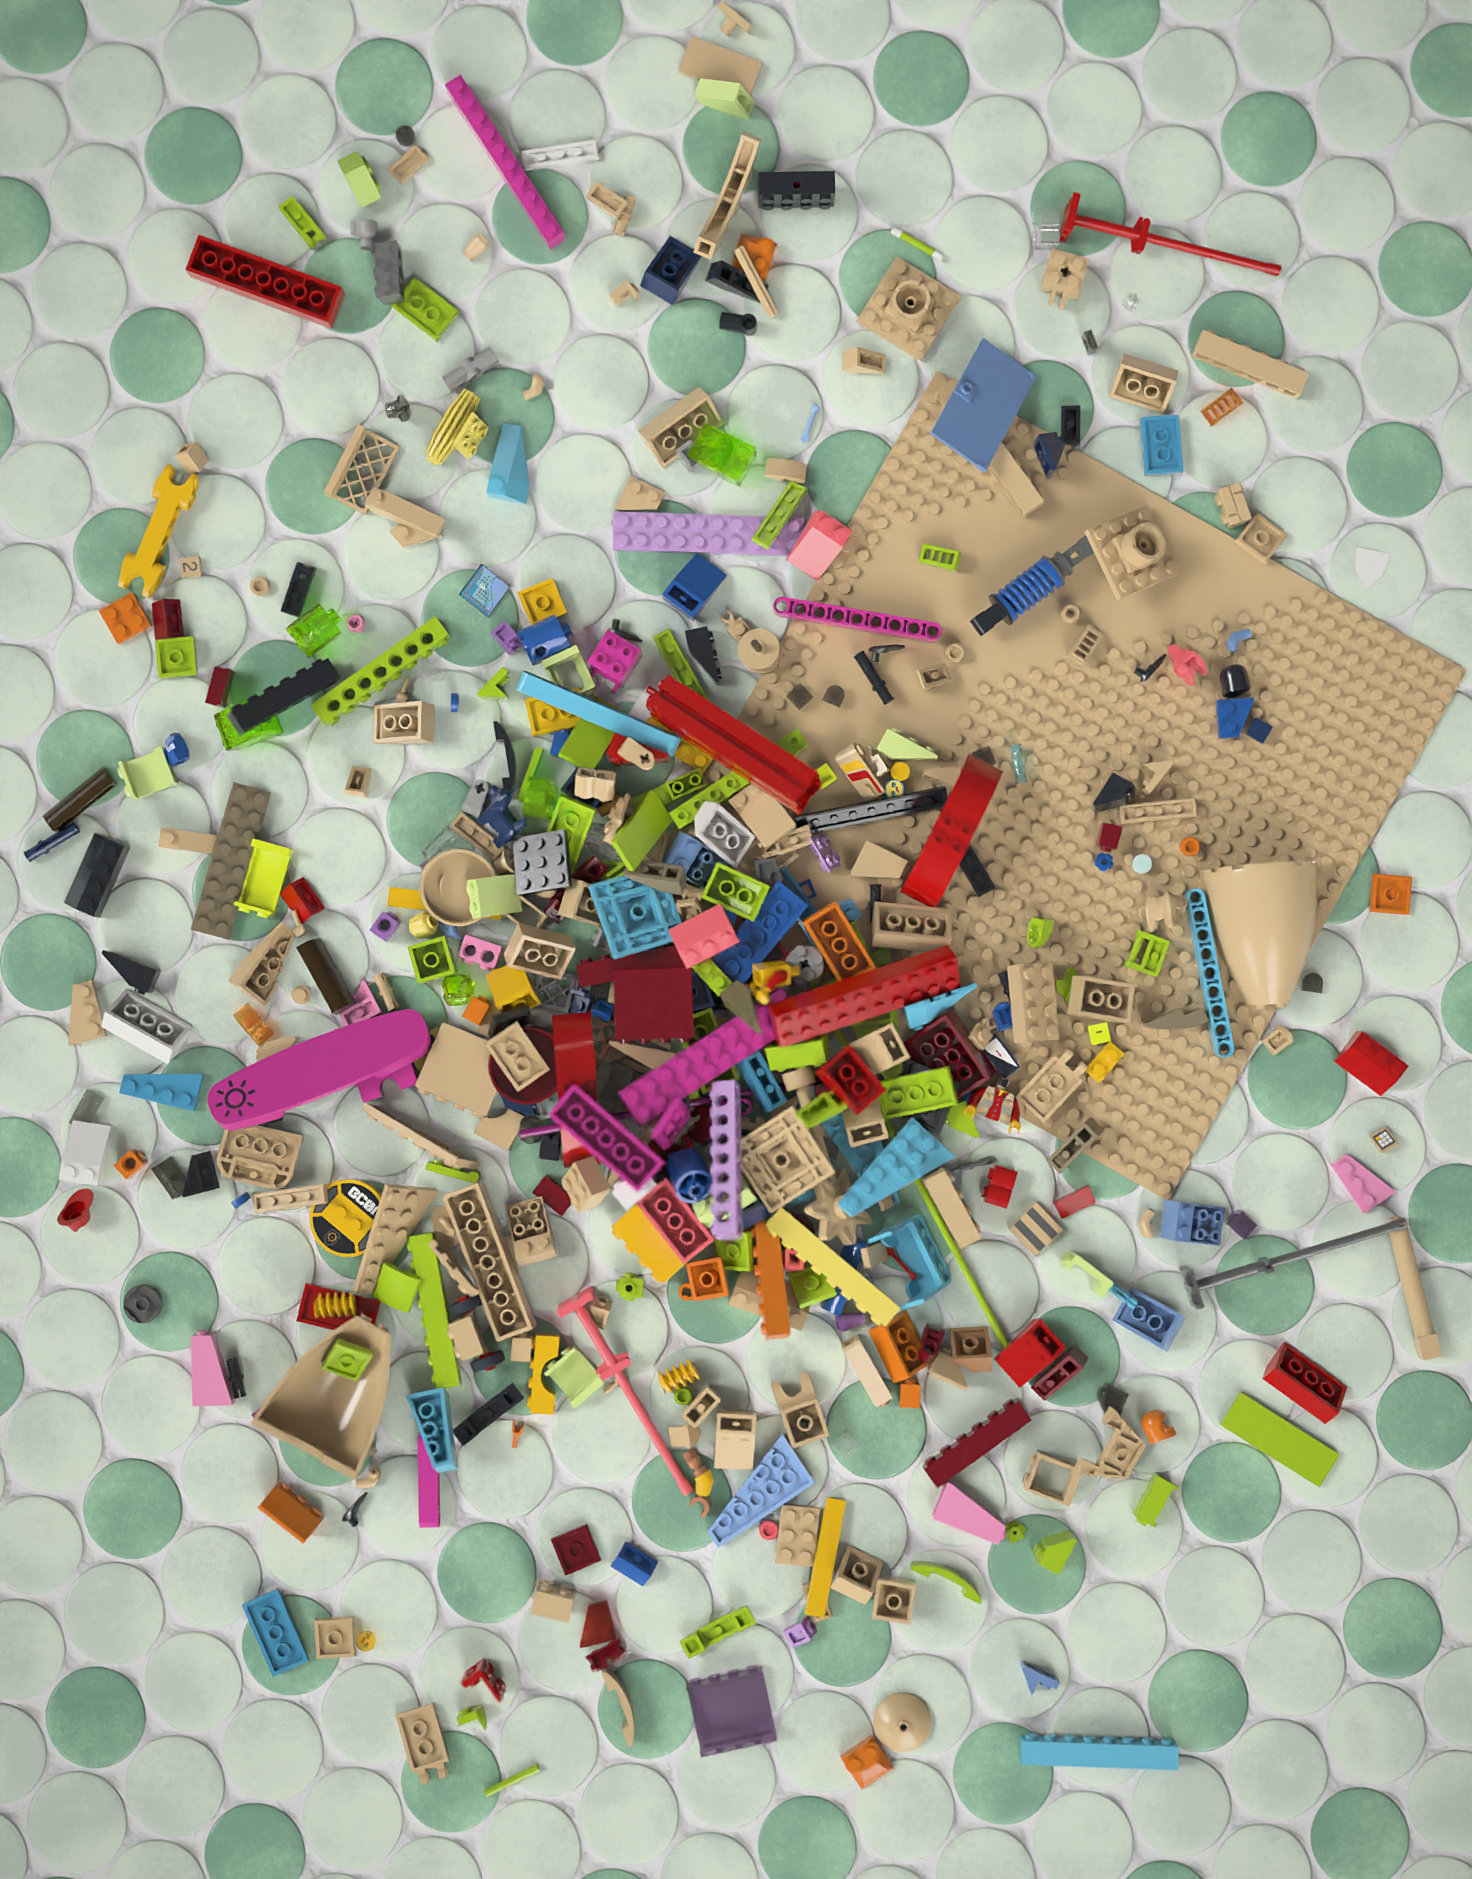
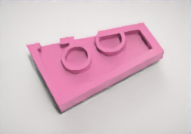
(1360, 1183)

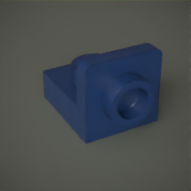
(581, 1001)

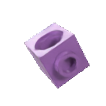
(377, 926)

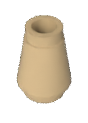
(476, 246)

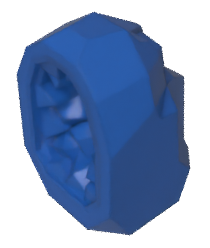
(176, 750)

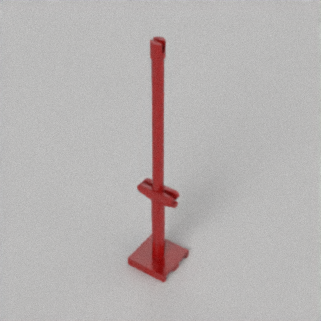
(1139, 236)

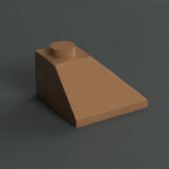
(971, 1348)

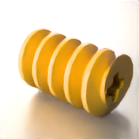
(335, 1305)
(678, 1376)

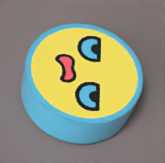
(894, 788)

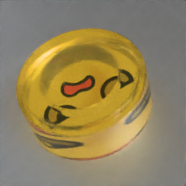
(365, 1641)

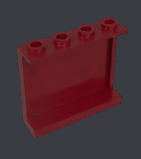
(653, 1005)

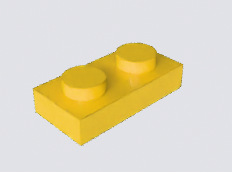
(1104, 1062)

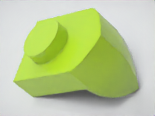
(469, 1714)

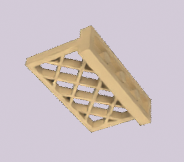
(346, 461)

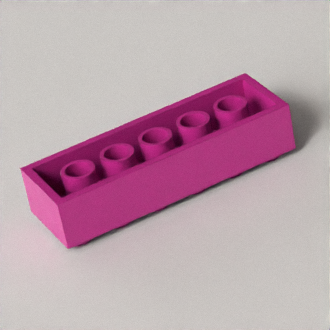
(606, 1138)

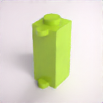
(1153, 1500)

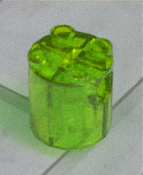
(315, 629)

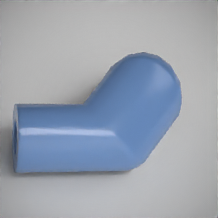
(1235, 638)

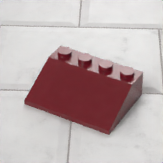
(947, 1044)

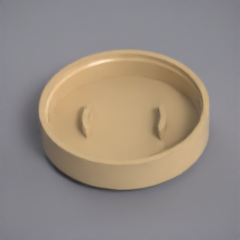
(445, 884)

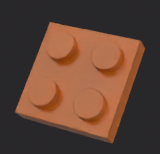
(125, 618)

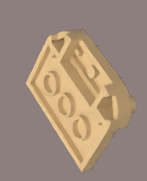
(259, 1156)

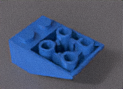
(694, 586)

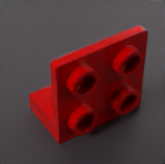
(486, 1672)

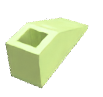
(899, 748)

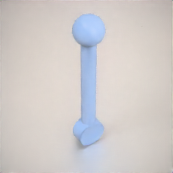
(805, 438)

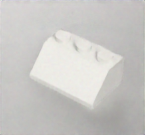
(722, 833)

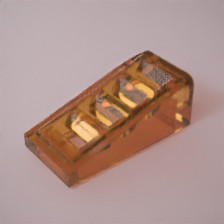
(1234, 397)

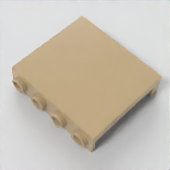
(458, 1071)

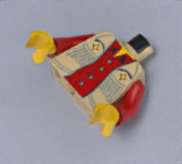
(995, 1105)

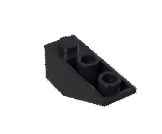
(700, 648)

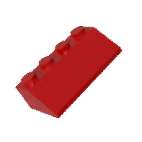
(1305, 1383)

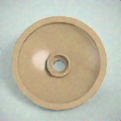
(898, 1710)

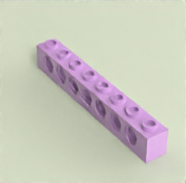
(733, 1227)

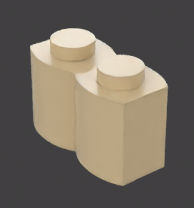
(595, 784)

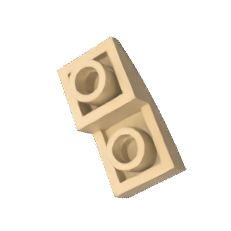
(785, 469)

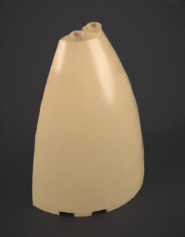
(1263, 925)
(327, 1411)

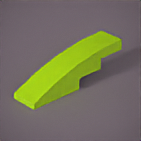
(820, 1109)

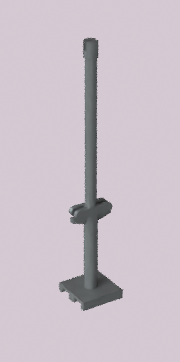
(1267, 1265)

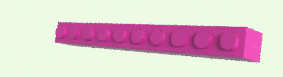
(505, 162)

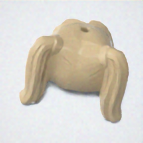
(1163, 908)

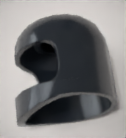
(1234, 681)

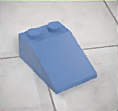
(1150, 1320)

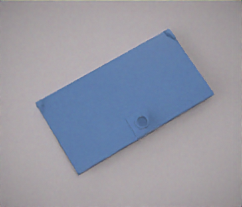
(983, 405)

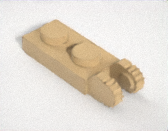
(791, 841)

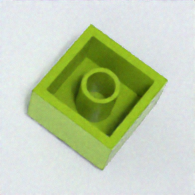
(432, 959)

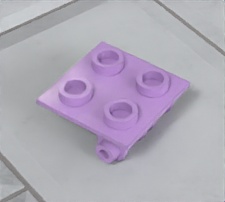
(821, 845)

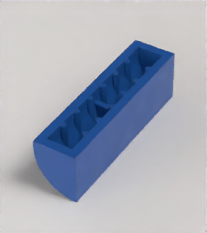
(852, 1255)

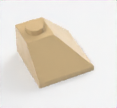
(946, 1370)

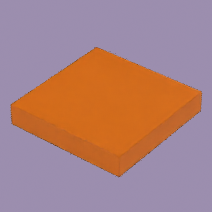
(1390, 894)

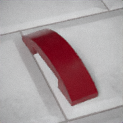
(587, 872)

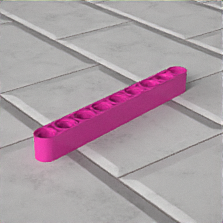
(866, 616)

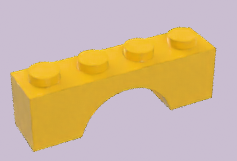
(542, 1398)

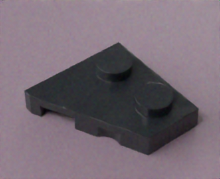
(200, 1175)

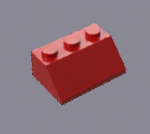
(1370, 1063)

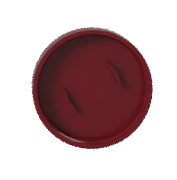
(539, 1089)

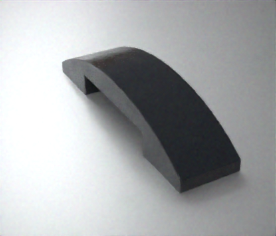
(501, 736)
(487, 1414)

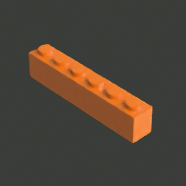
(771, 1283)

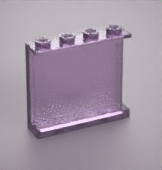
(731, 1710)

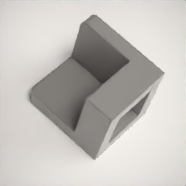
(682, 453)

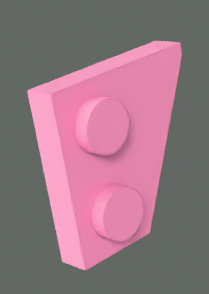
(364, 1009)

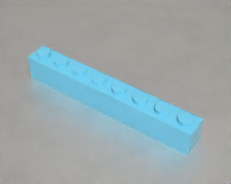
(1099, 1752)

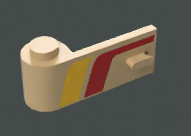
(858, 772)

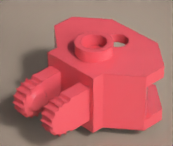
(1186, 663)

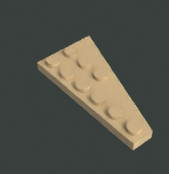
(420, 1139)
(394, 1222)

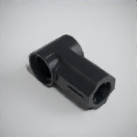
(736, 322)

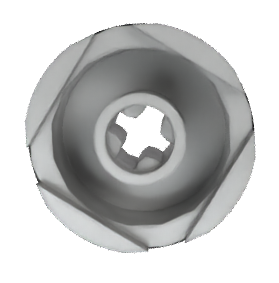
(811, 976)

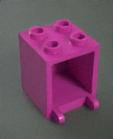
(614, 659)

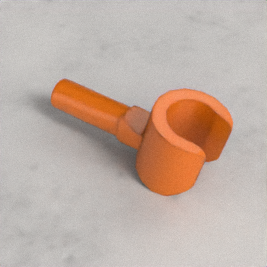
(516, 1430)

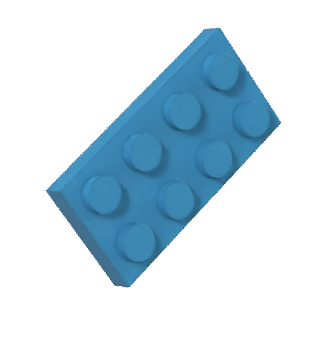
(275, 1632)

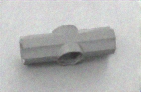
(470, 369)

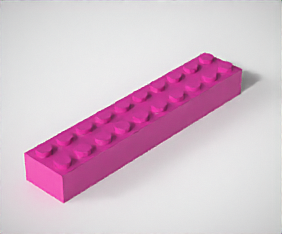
(697, 1064)

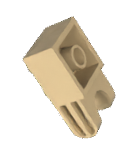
(800, 1406)

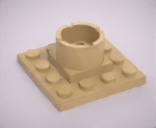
(907, 326)
(1132, 552)
(778, 1179)

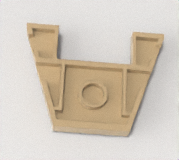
(1119, 1453)

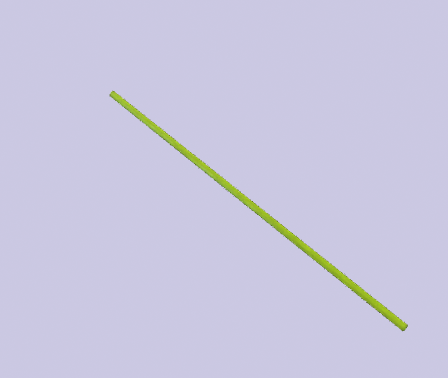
(945, 1232)

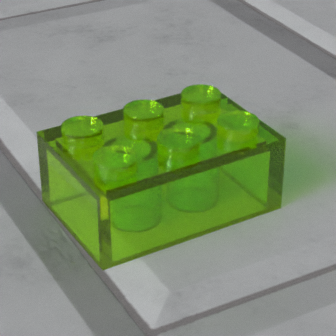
(539, 799)

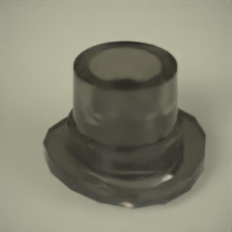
(398, 409)

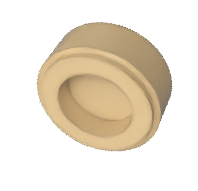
(260, 586)
(954, 653)

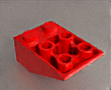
(1029, 1352)

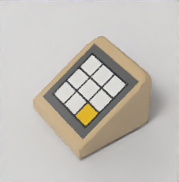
(1383, 1140)

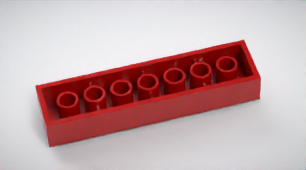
(265, 281)

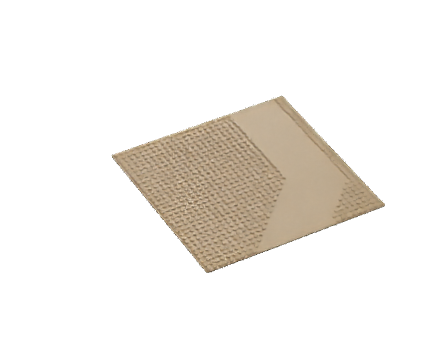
(1332, 681)

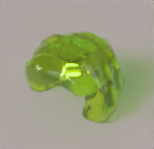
(458, 989)

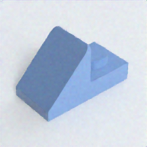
(1034, 1675)

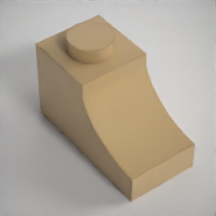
(863, 361)

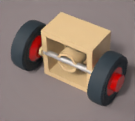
(469, 1337)

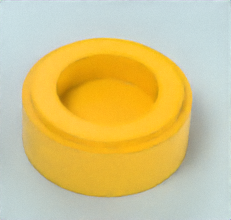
(900, 771)

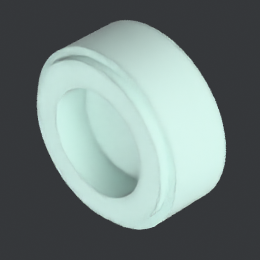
(1141, 864)

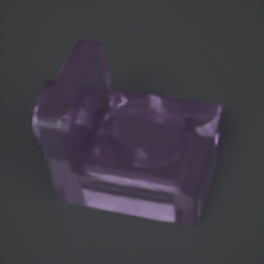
(1240, 1224)

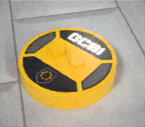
(347, 1218)

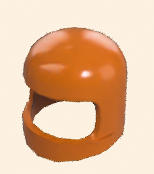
(1154, 1427)

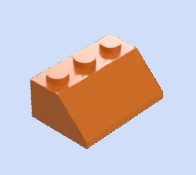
(898, 1347)
(291, 1512)

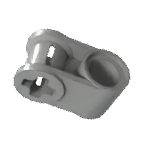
(475, 802)

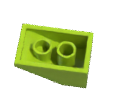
(735, 891)

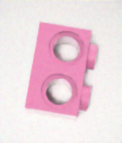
(482, 948)

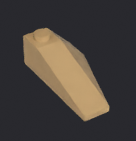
(260, 969)

